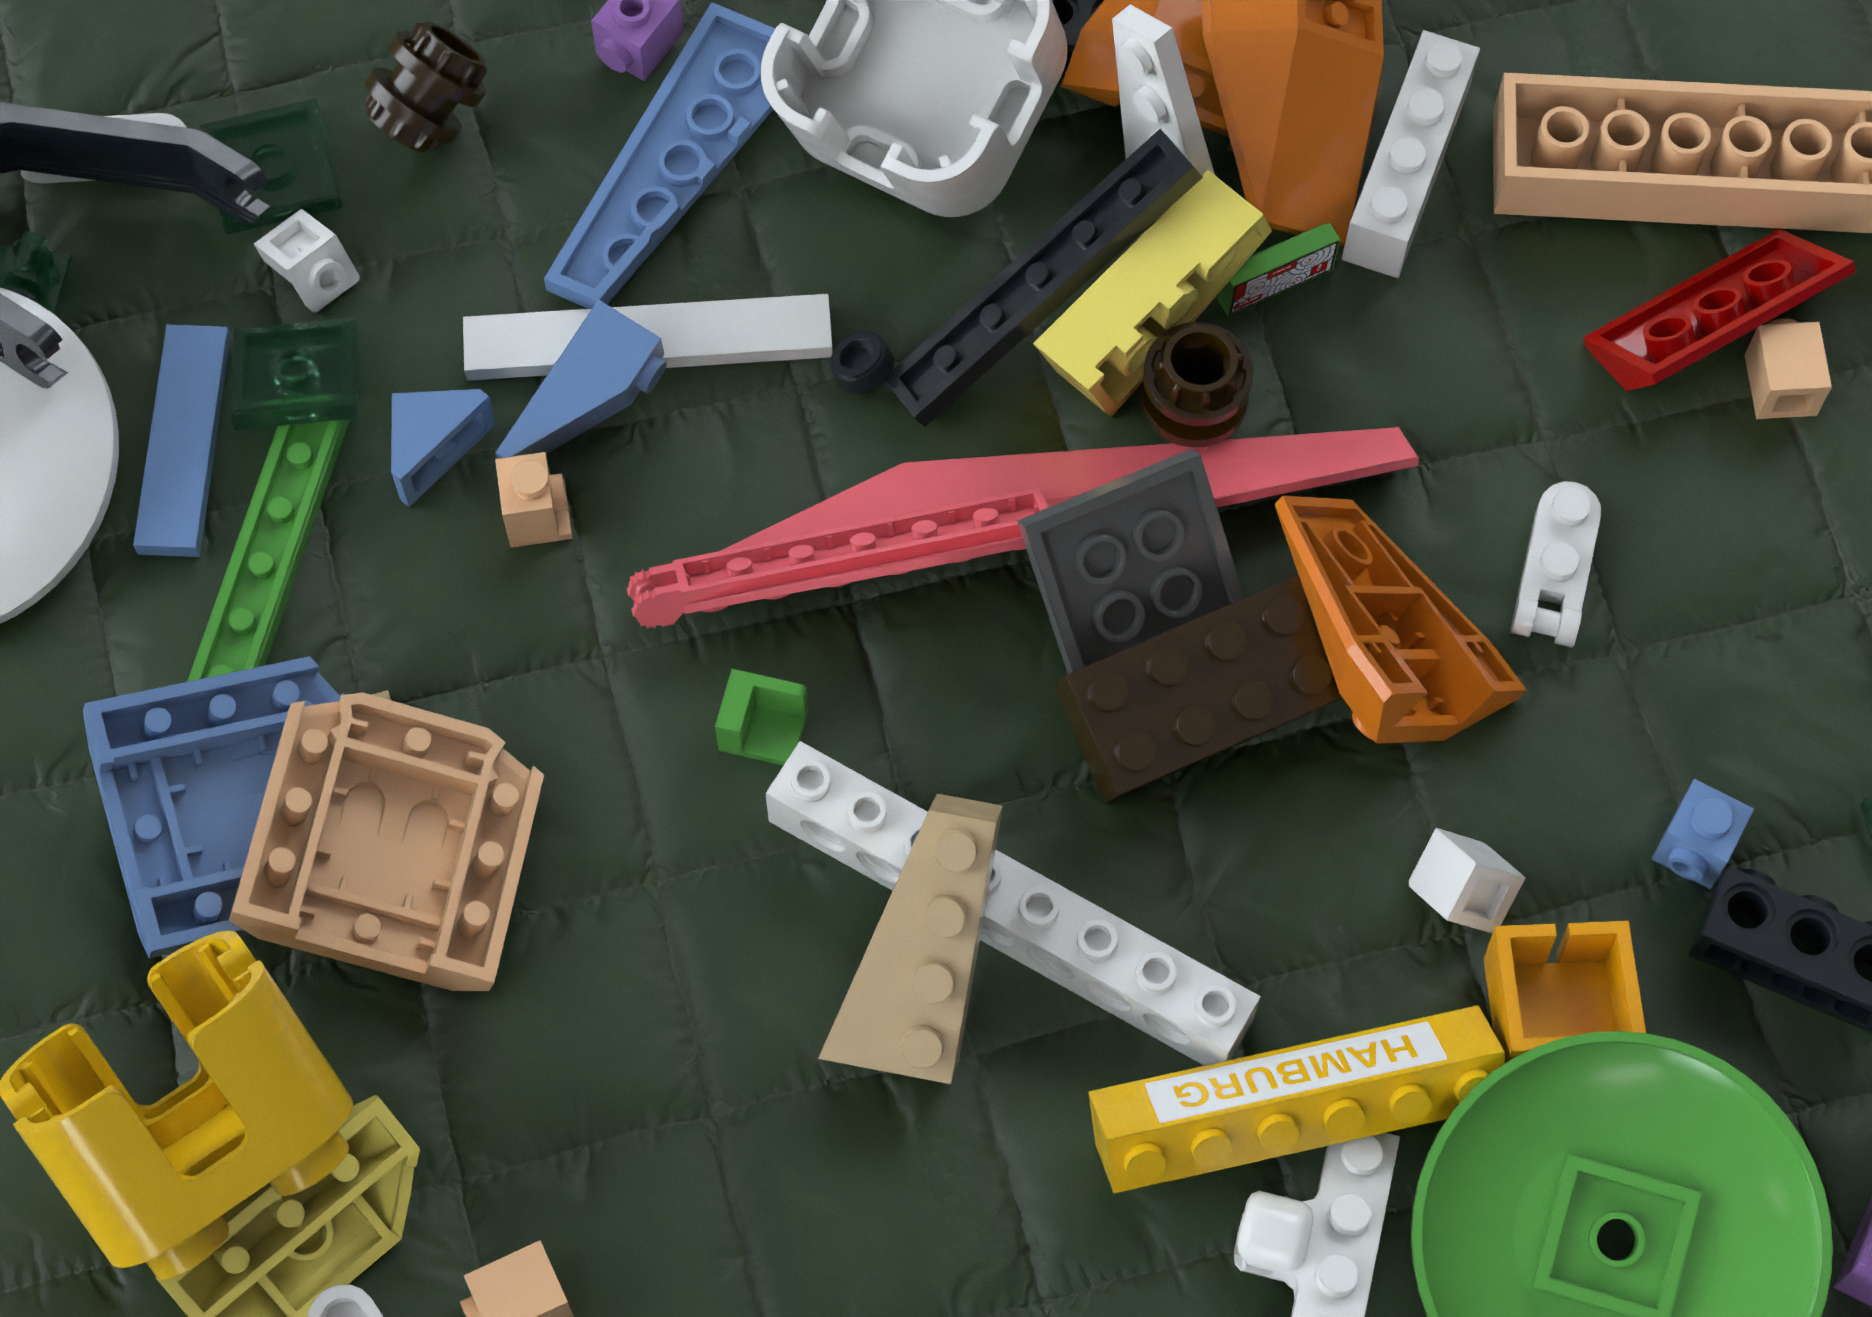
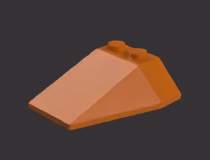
(1389, 633)

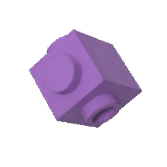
(636, 33)

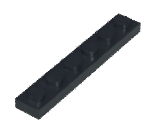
(1043, 277)

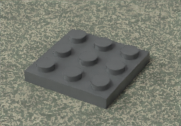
(1131, 559)

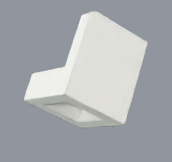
(1465, 881)

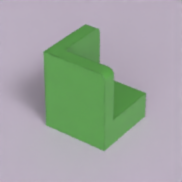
(761, 717)

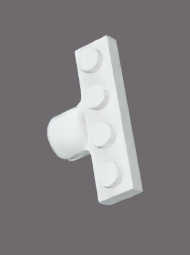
(1325, 1243)

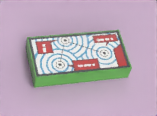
(1281, 268)

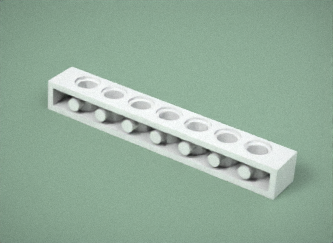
(1023, 914)

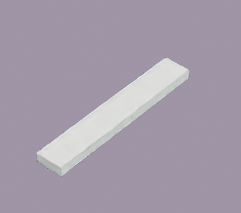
(689, 334)

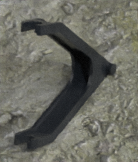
(115, 153)

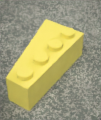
(1151, 288)

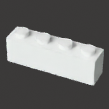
(1410, 154)

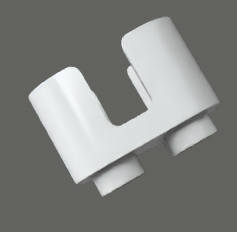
(919, 92)

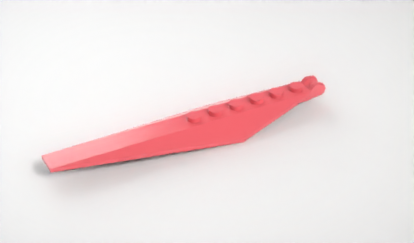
(970, 509)

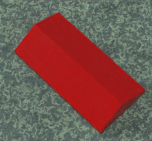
(1714, 308)

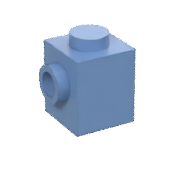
(1702, 834)

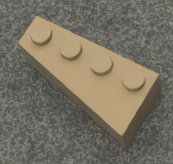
(919, 968)

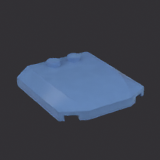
(186, 786)

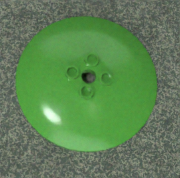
(1633, 1133)

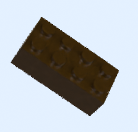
(1198, 689)

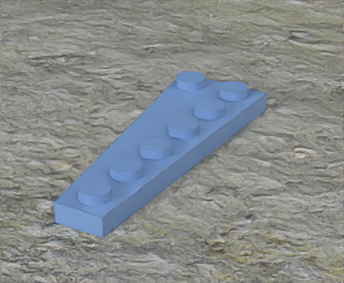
(675, 152)

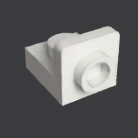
(309, 259)

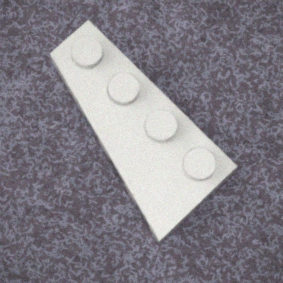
(1155, 87)

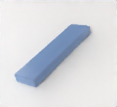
(182, 441)

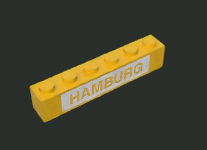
(1291, 1098)

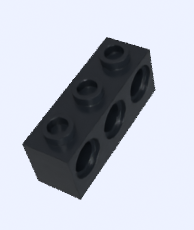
(1768, 955)

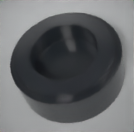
(861, 362)

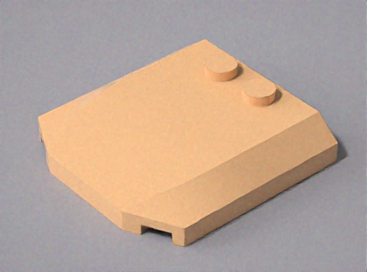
(389, 841)

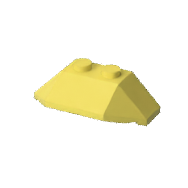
(302, 1243)

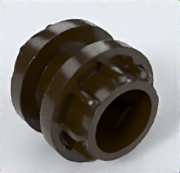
(425, 87)
(1196, 384)

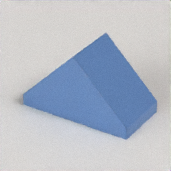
(433, 434)

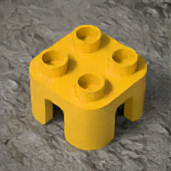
(166, 1172)

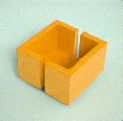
(1582, 993)

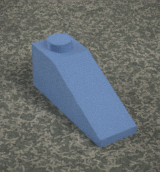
(590, 382)

